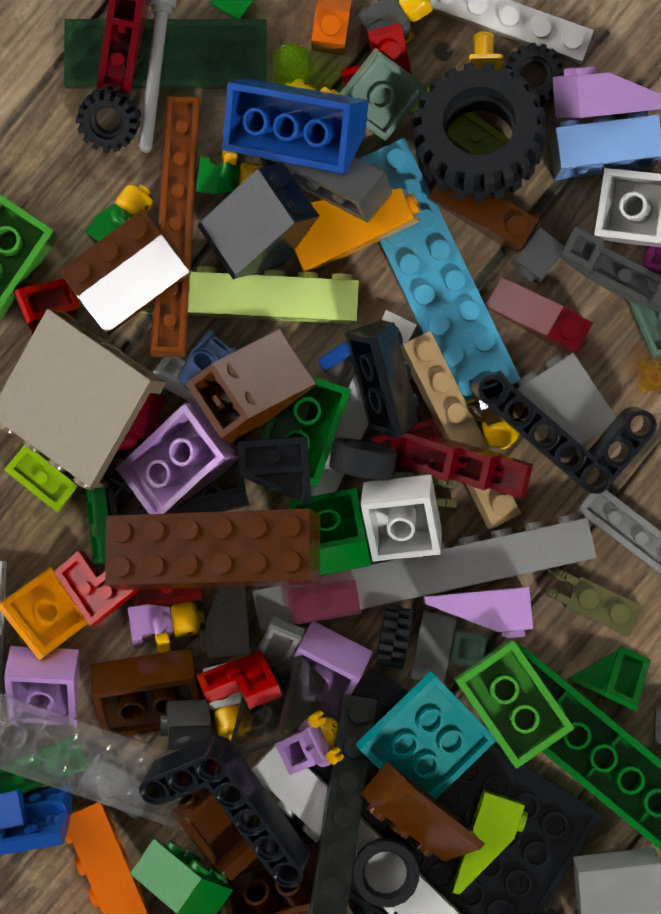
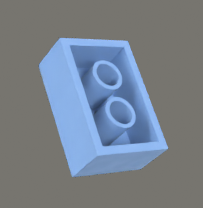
(607, 143)

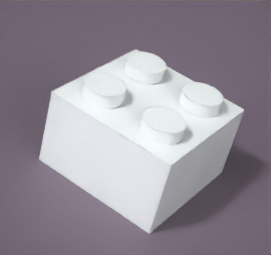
(630, 208)
(401, 518)

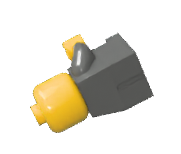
(395, 11)

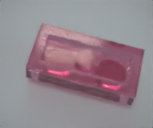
(324, 602)

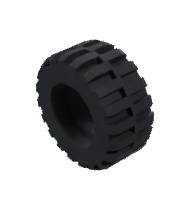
(479, 91)

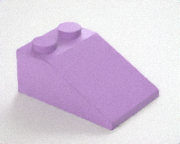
(591, 94)
(177, 461)
(497, 609)

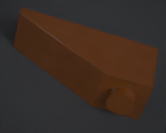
(493, 218)

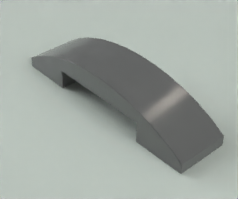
(611, 270)

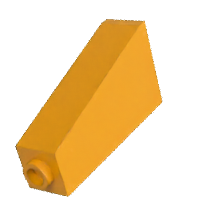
(341, 234)

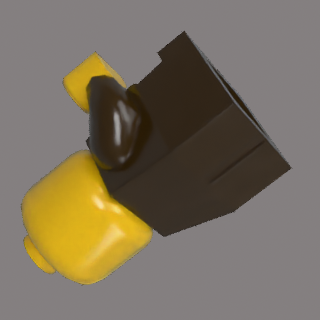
(495, 430)

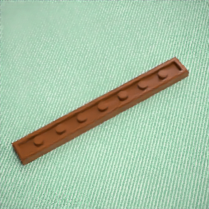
(177, 220)

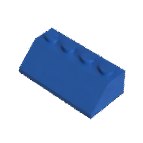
(293, 124)

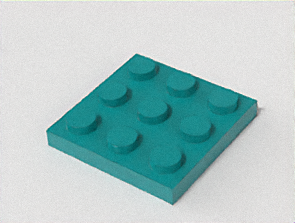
(427, 737)

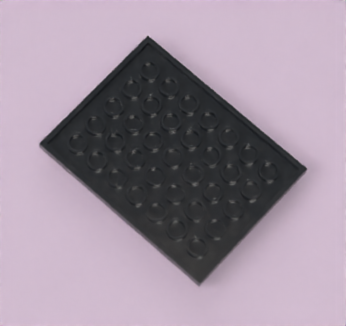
(528, 868)

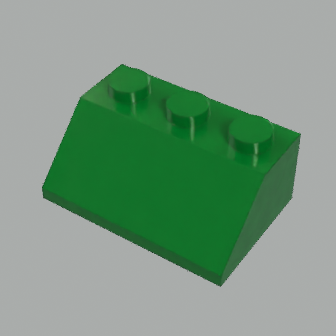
(314, 417)

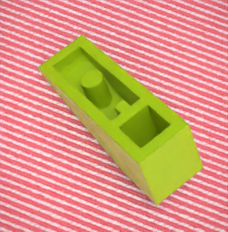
(496, 824)

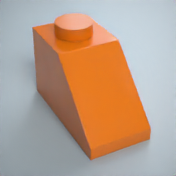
(331, 26)

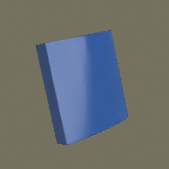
(48, 821)

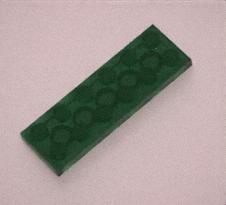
(194, 55)

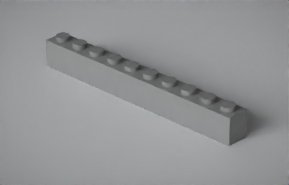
(455, 568)

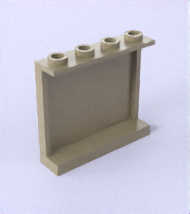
(74, 397)

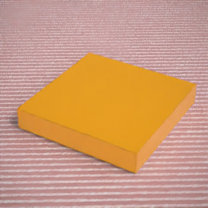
(43, 613)

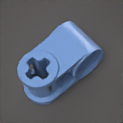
(204, 354)

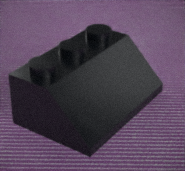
(383, 378)

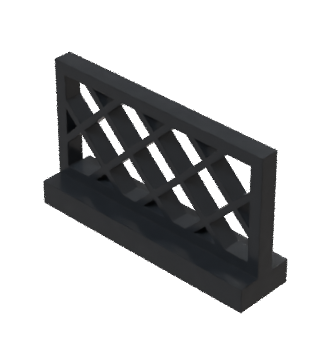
(214, 502)

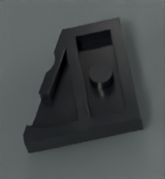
(278, 465)

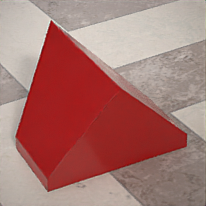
(51, 295)

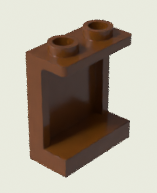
(213, 833)

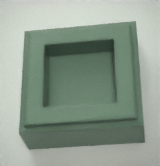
(467, 648)

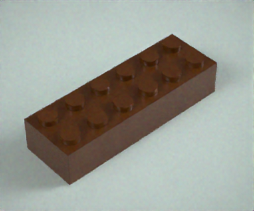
(213, 549)

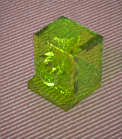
(290, 63)

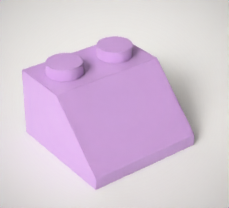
(336, 660)
(47, 681)

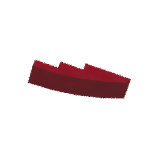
(462, 463)

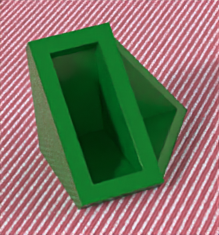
(616, 677)

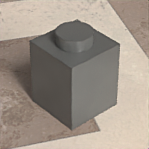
(538, 257)
(185, 723)

